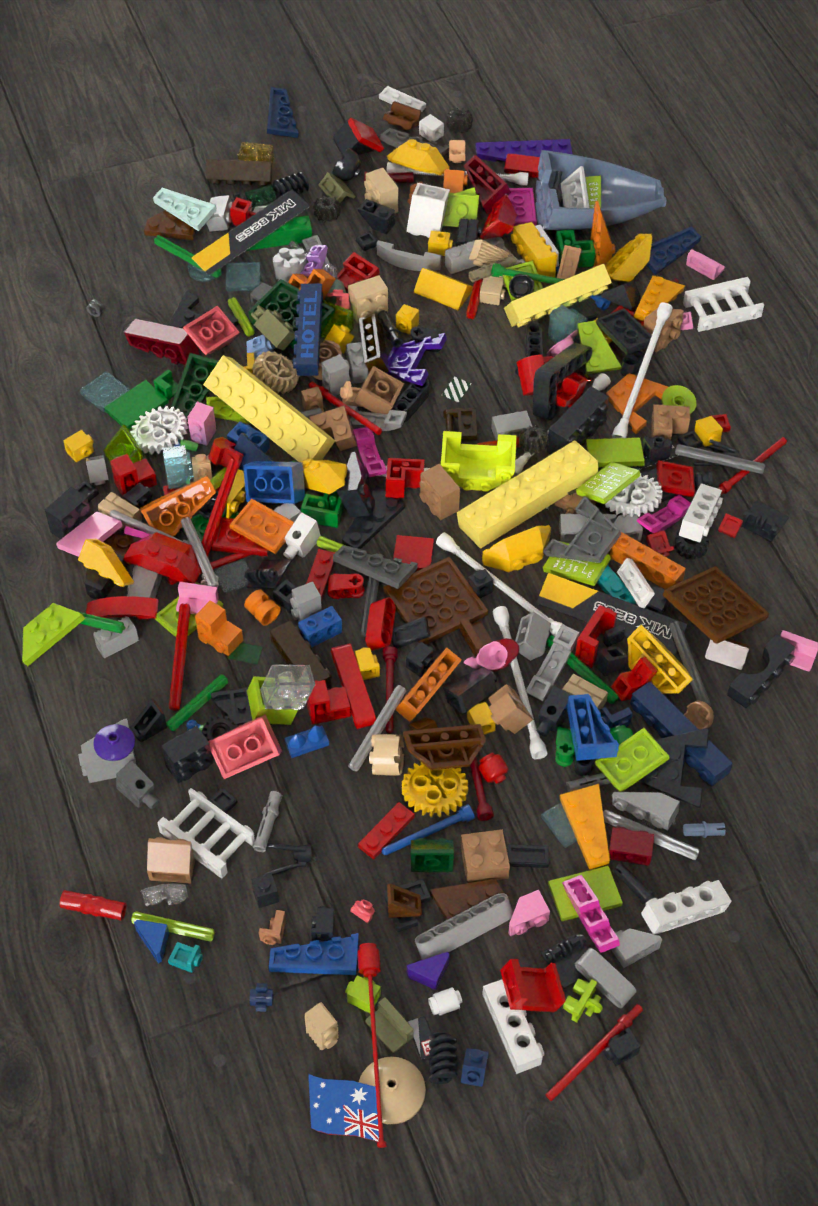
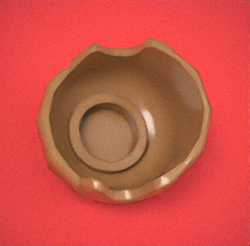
(700, 714)

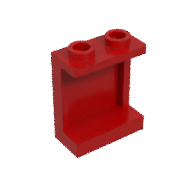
(587, 642)
(532, 987)

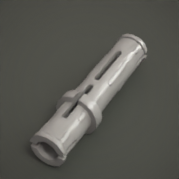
(269, 812)

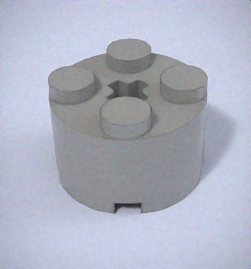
(288, 263)

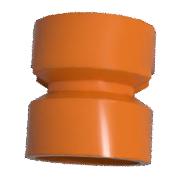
(262, 607)

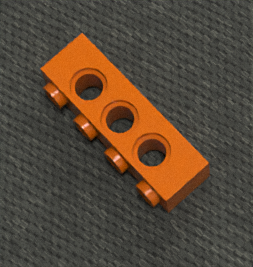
(649, 562)
(428, 684)

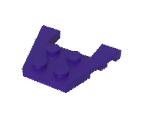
(404, 360)

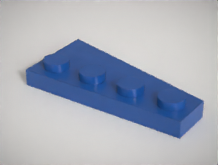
(325, 957)

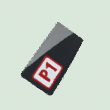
(421, 1036)

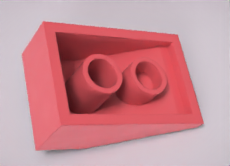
(211, 331)
(245, 747)

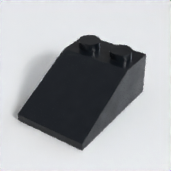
(357, 491)

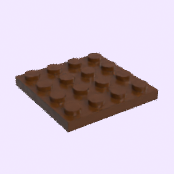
(440, 596)
(715, 604)

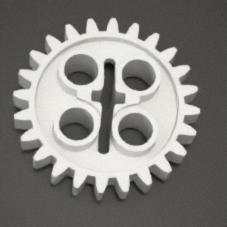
(159, 429)
(643, 498)

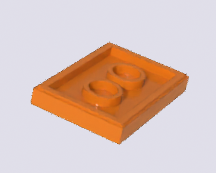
(262, 525)

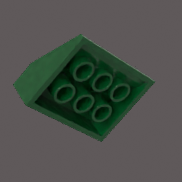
(284, 300)

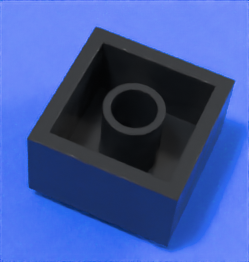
(67, 512)
(187, 754)

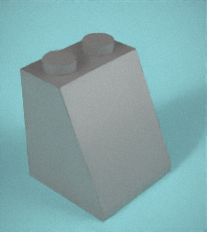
(97, 768)

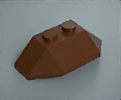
(446, 746)

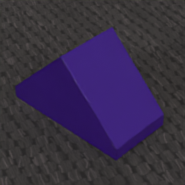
(429, 971)

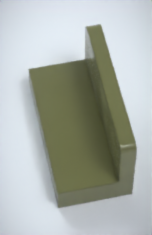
(335, 187)
(391, 1026)

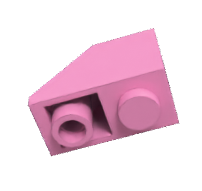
(529, 912)

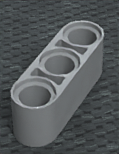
(608, 979)

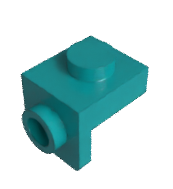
(185, 957)

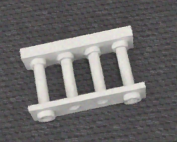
(720, 291)
(202, 851)

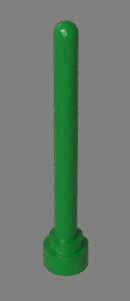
(498, 270)

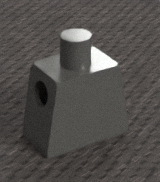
(136, 786)

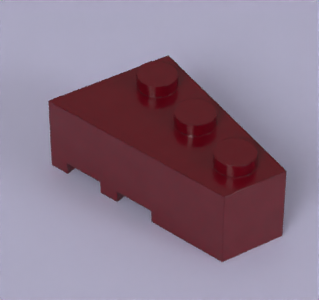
(486, 183)

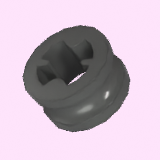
(95, 308)

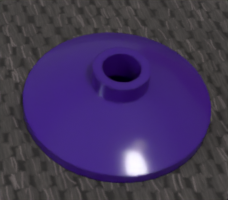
(115, 749)

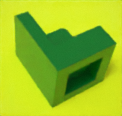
(166, 384)

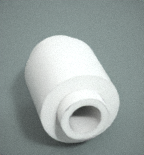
(445, 1001)

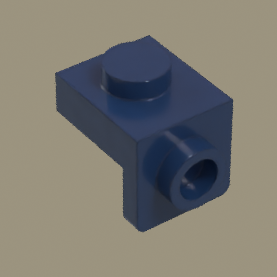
(620, 718)
(474, 1067)

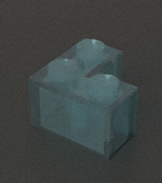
(563, 323)
(177, 466)

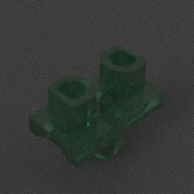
(261, 195)

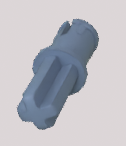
(704, 829)

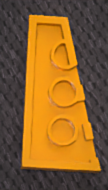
(657, 292)
(587, 821)

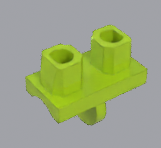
(586, 992)

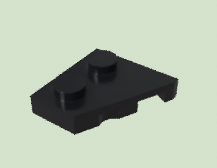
(234, 704)

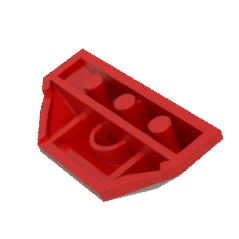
(500, 219)
(165, 557)

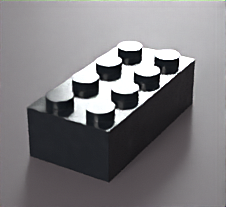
(579, 420)

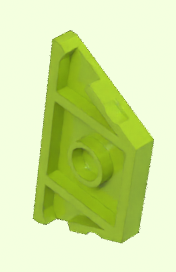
(47, 630)

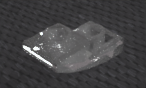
(171, 892)

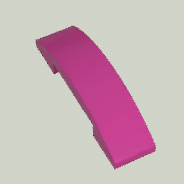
(368, 452)
(667, 516)

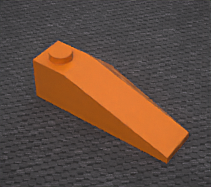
(601, 238)
(167, 511)

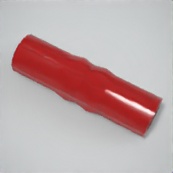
(93, 905)

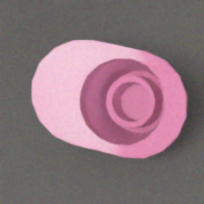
(562, 345)

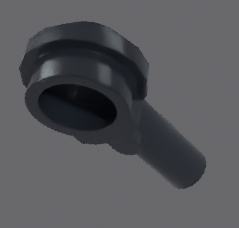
(557, 181)

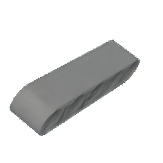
(464, 926)

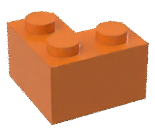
(455, 180)
(317, 276)
(216, 630)

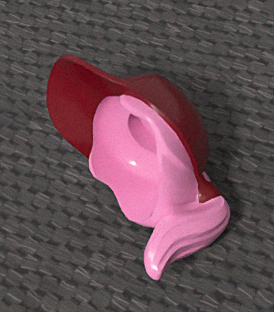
(495, 655)

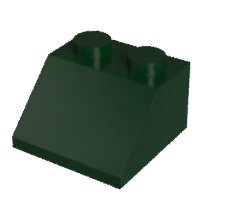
(432, 855)

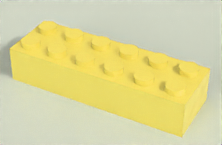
(562, 293)

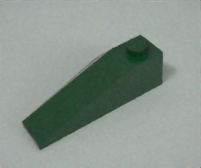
(191, 384)

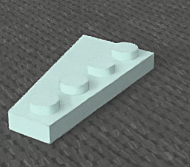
(186, 208)

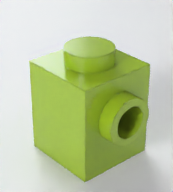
(358, 993)

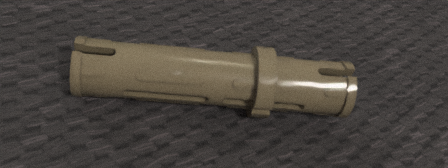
(485, 270)

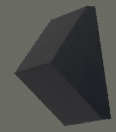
(149, 722)

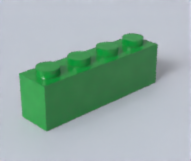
(294, 230)

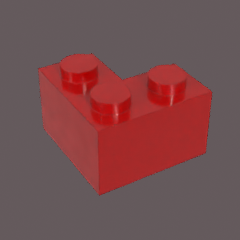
(129, 474)
(403, 474)
(327, 704)

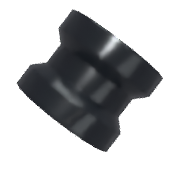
(705, 479)

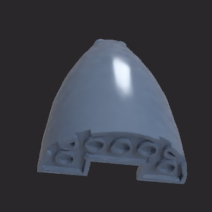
(623, 192)

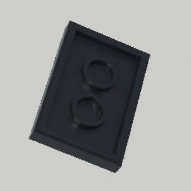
(624, 331)

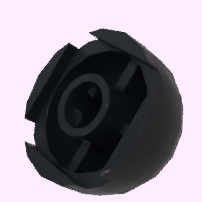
(348, 166)

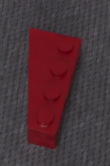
(161, 340)

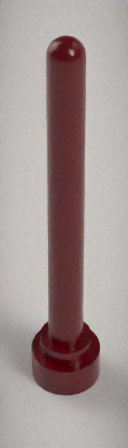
(390, 655)
(484, 810)

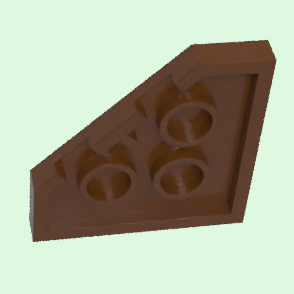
(168, 226)

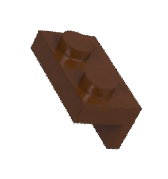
(403, 115)

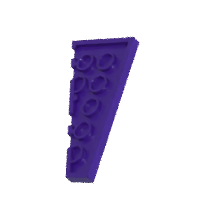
(498, 150)

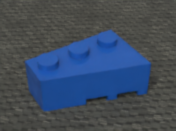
(588, 730)

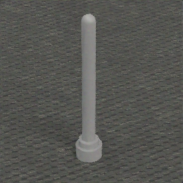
(139, 525)

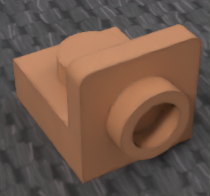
(276, 929)

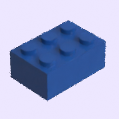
(274, 481)

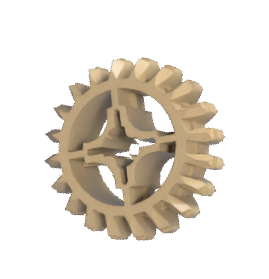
(275, 372)

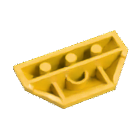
(419, 157)
(630, 259)
(324, 475)
(518, 549)
(671, 674)

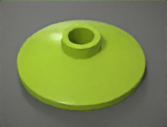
(680, 395)

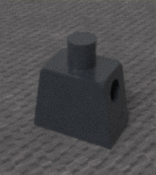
(553, 711)

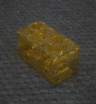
(256, 152)

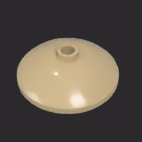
(407, 1096)

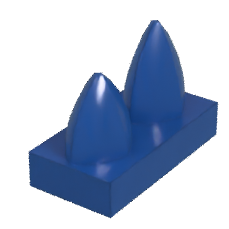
(306, 741)

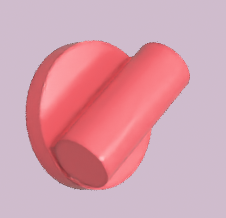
(363, 910)

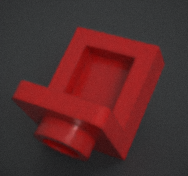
(659, 543)

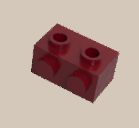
(631, 846)

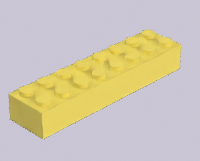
(268, 411)
(527, 494)

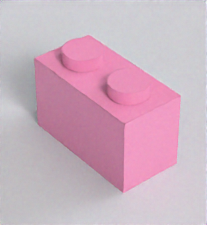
(202, 423)

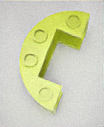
(478, 465)

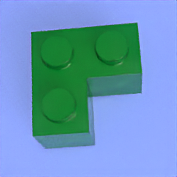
(567, 237)
(325, 509)

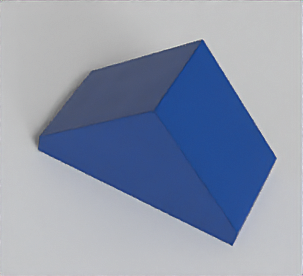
(154, 936)

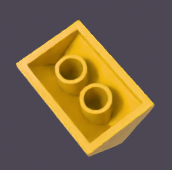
(442, 288)

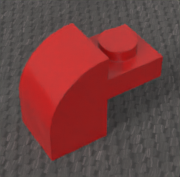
(241, 211)
(570, 390)
(223, 451)
(633, 680)

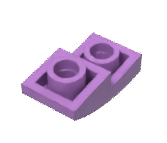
(315, 258)

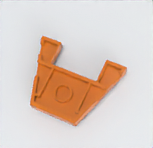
(620, 394)

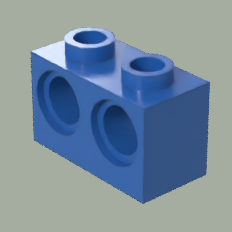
(254, 435)
(321, 626)

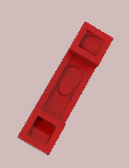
(124, 606)

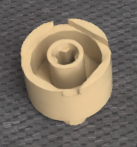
(387, 754)

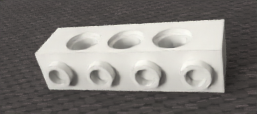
(701, 513)
(685, 906)
(521, 1057)

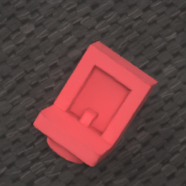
(342, 299)

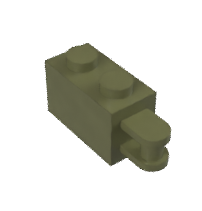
(273, 327)

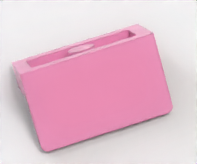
(704, 265)
(196, 596)
(804, 652)

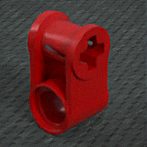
(344, 586)

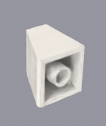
(427, 209)

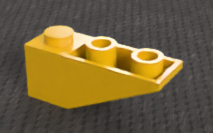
(236, 494)
(102, 558)

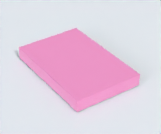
(96, 526)

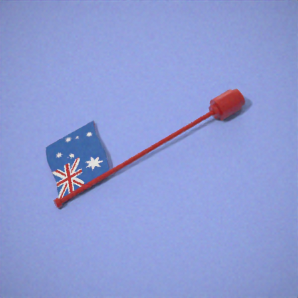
(345, 1105)

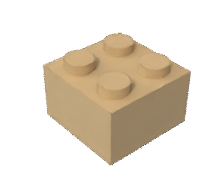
(381, 189)
(368, 297)

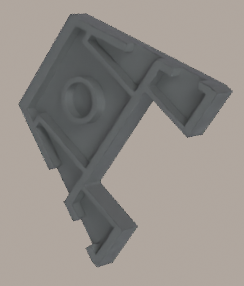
(592, 540)

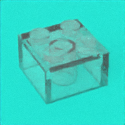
(287, 687)

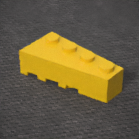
(534, 248)

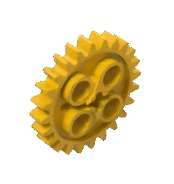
(434, 789)

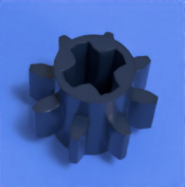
(261, 997)

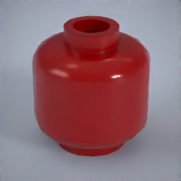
(493, 768)

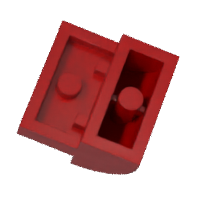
(356, 270)
(527, 369)

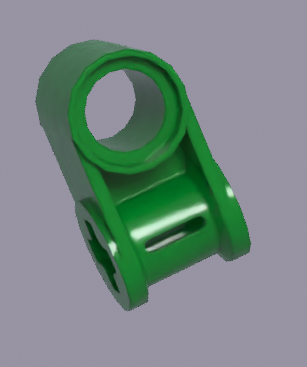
(565, 747)

